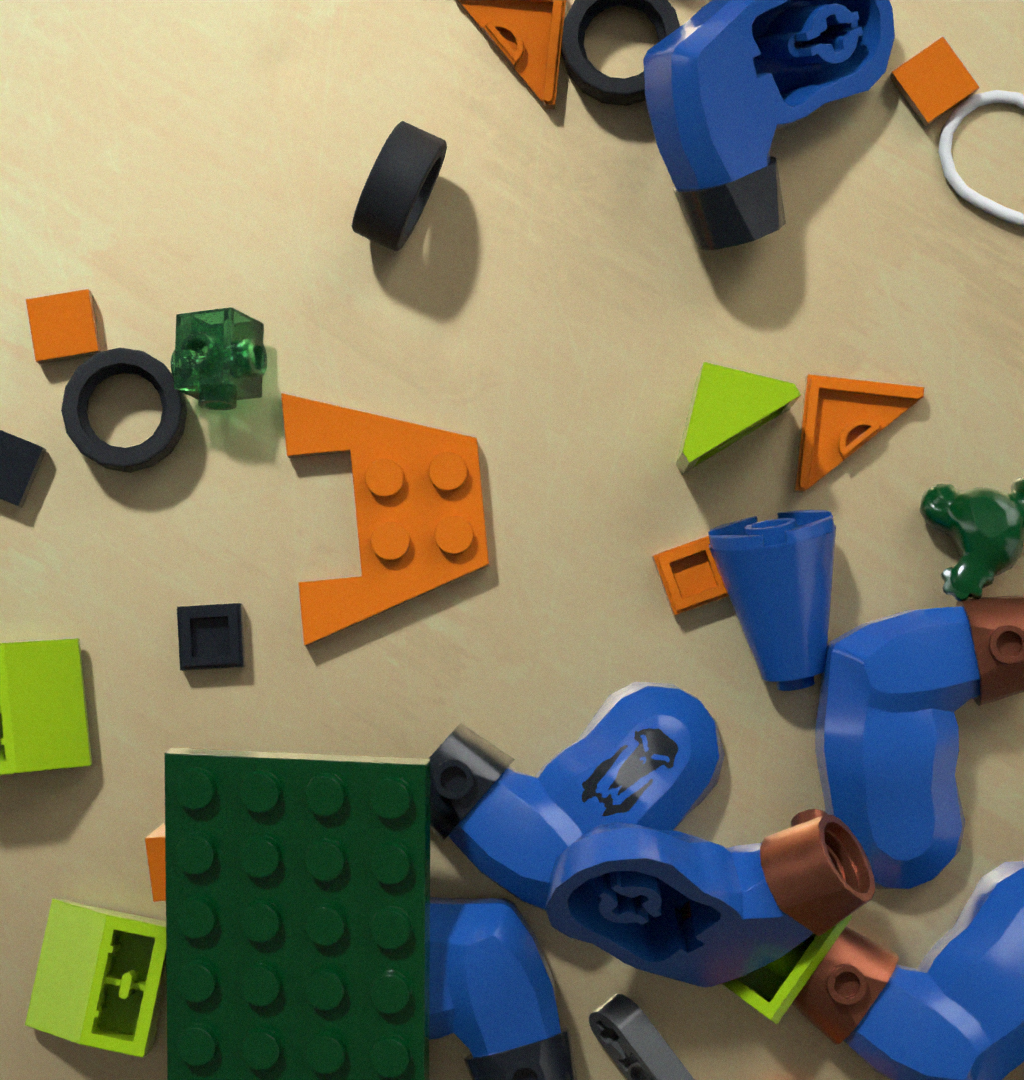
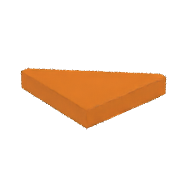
(527, 38)
(841, 418)

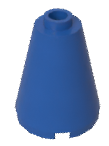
(780, 590)

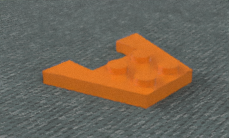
(413, 510)

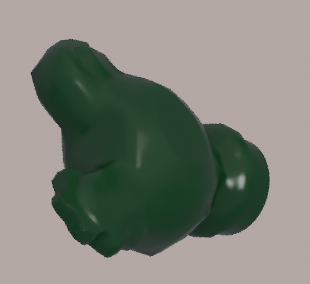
(984, 529)

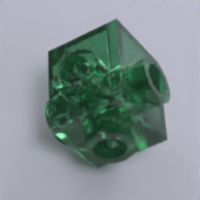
(219, 357)

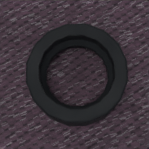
(581, 70)
(399, 186)
(83, 384)

